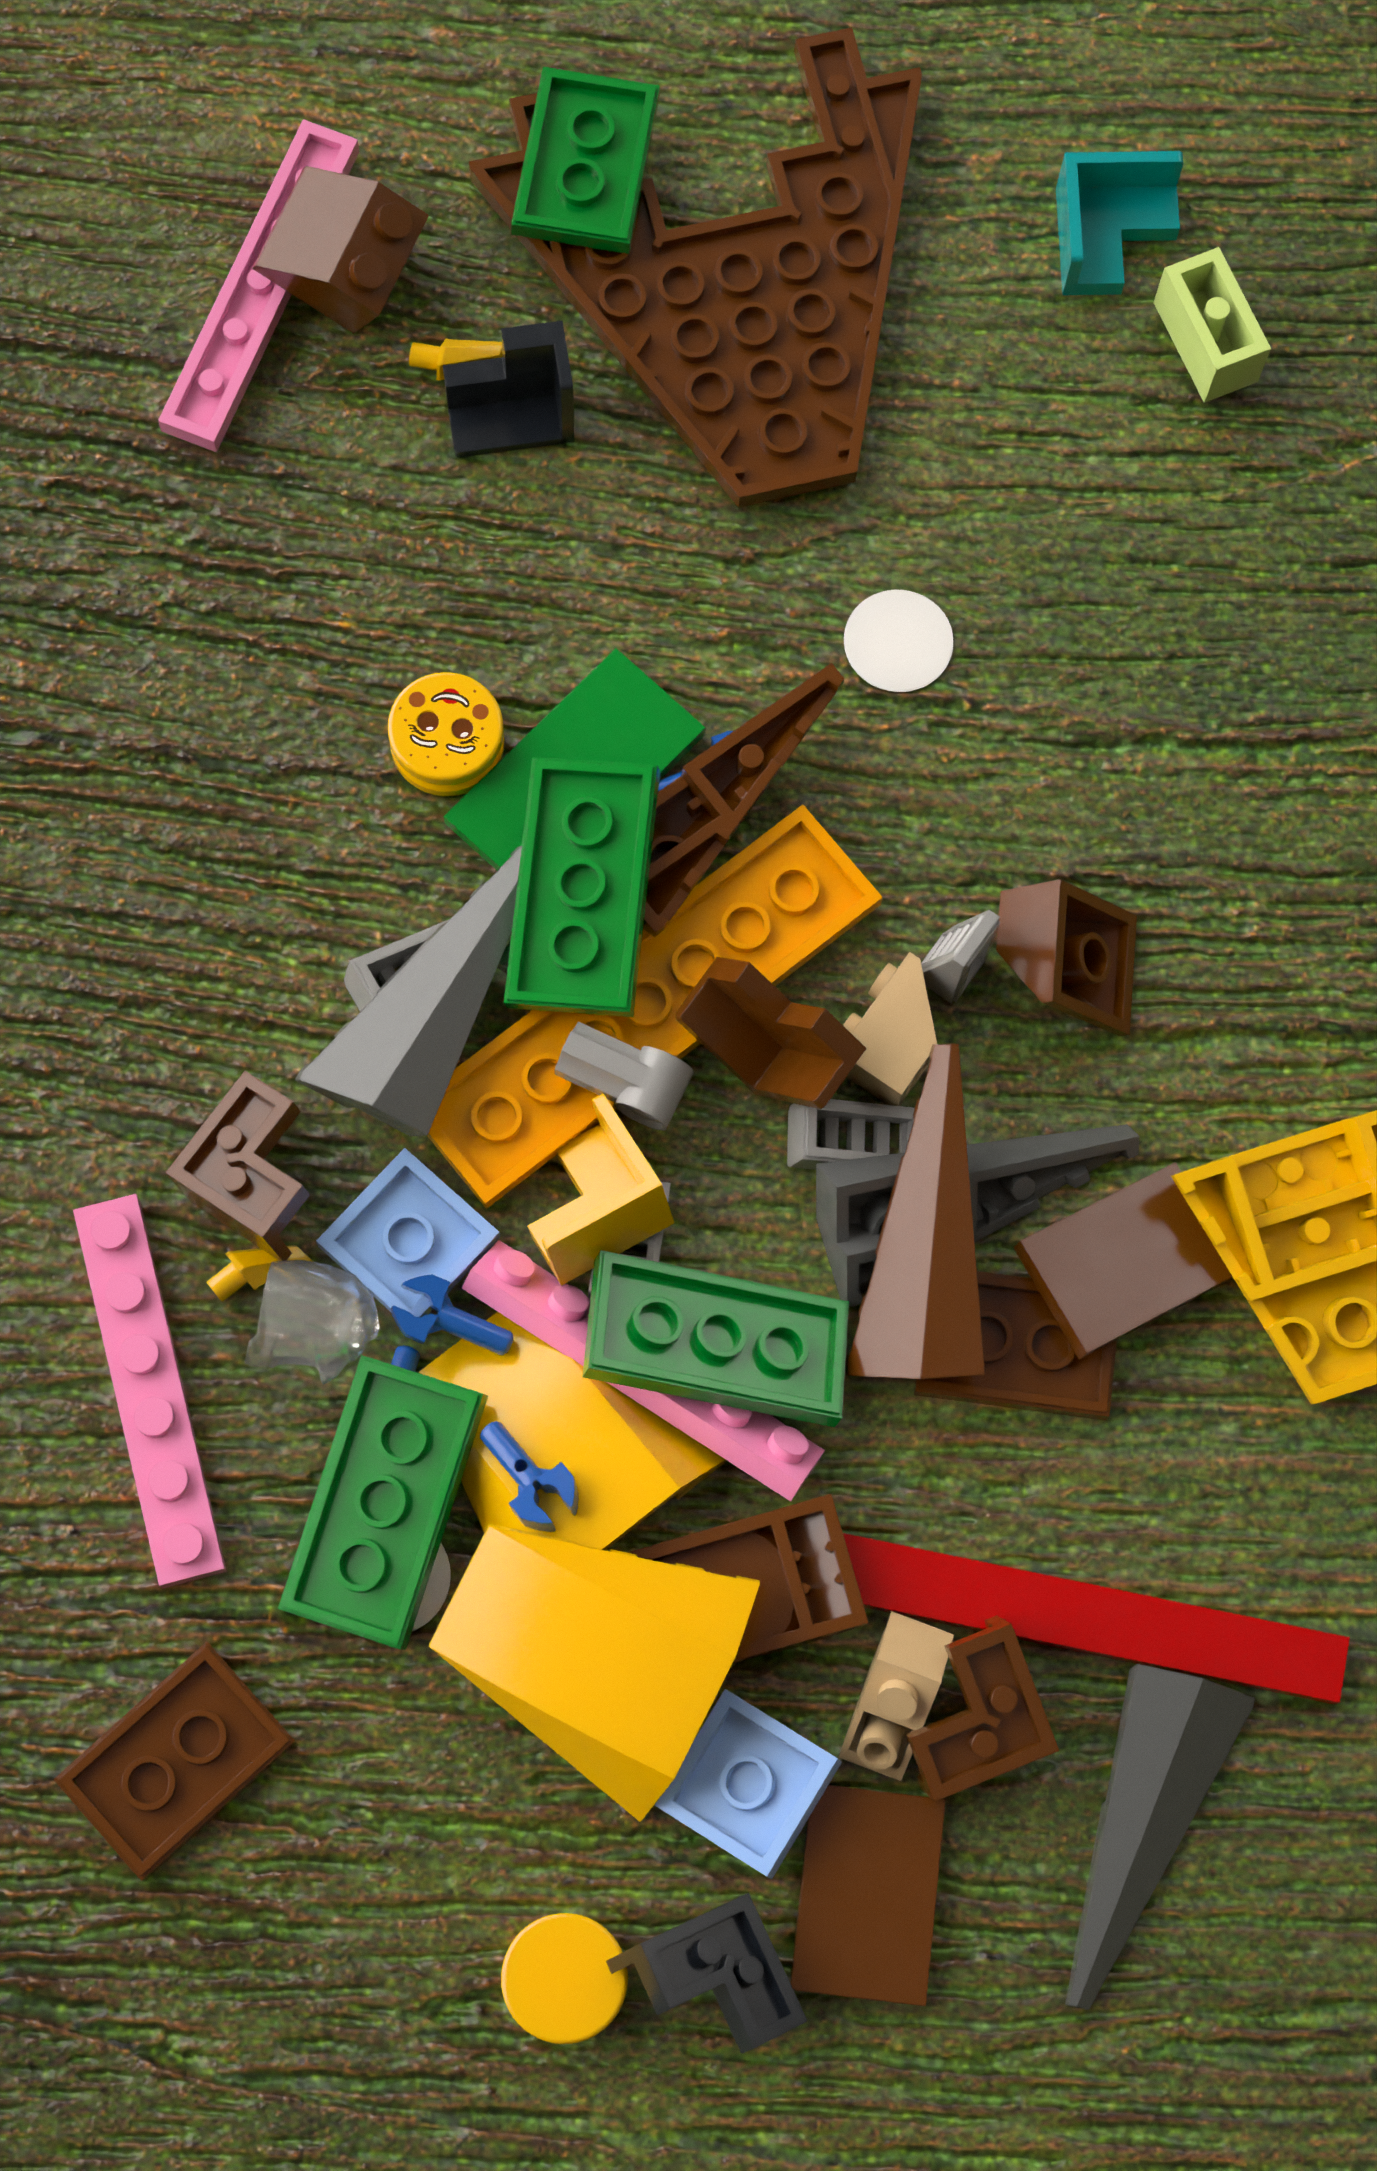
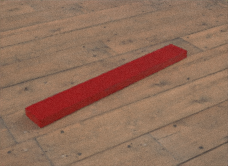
(1100, 1620)

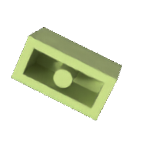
(1211, 324)

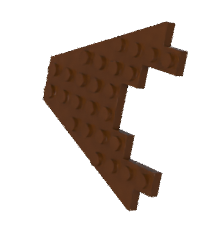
(764, 320)

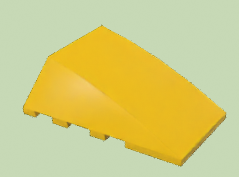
(1302, 1246)
(613, 1446)
(597, 1652)

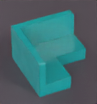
(1110, 201)

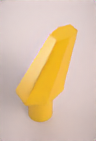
(452, 352)
(245, 1267)

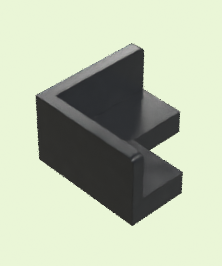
(513, 398)
(722, 1953)

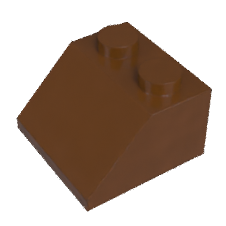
(340, 245)

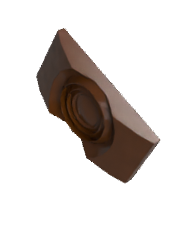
(801, 1568)

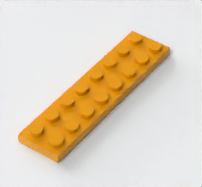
(763, 906)

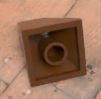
(1071, 951)

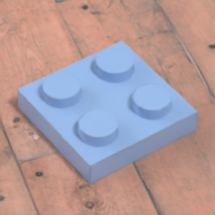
(407, 1229)
(748, 1784)

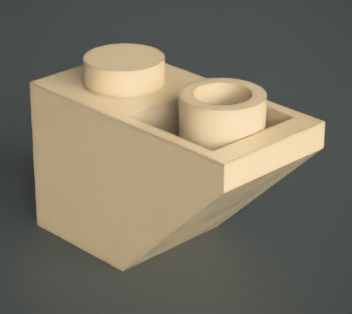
(895, 1032)
(896, 1695)

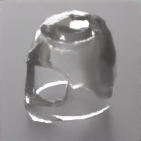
(312, 1318)

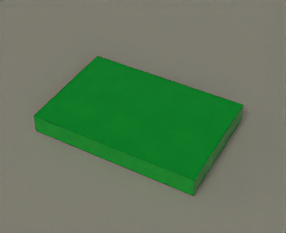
(585, 160)

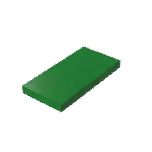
(606, 717)
(582, 886)
(716, 1339)
(383, 1502)

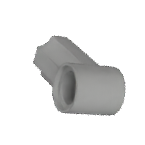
(640, 1082)

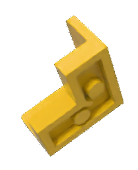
(617, 1204)

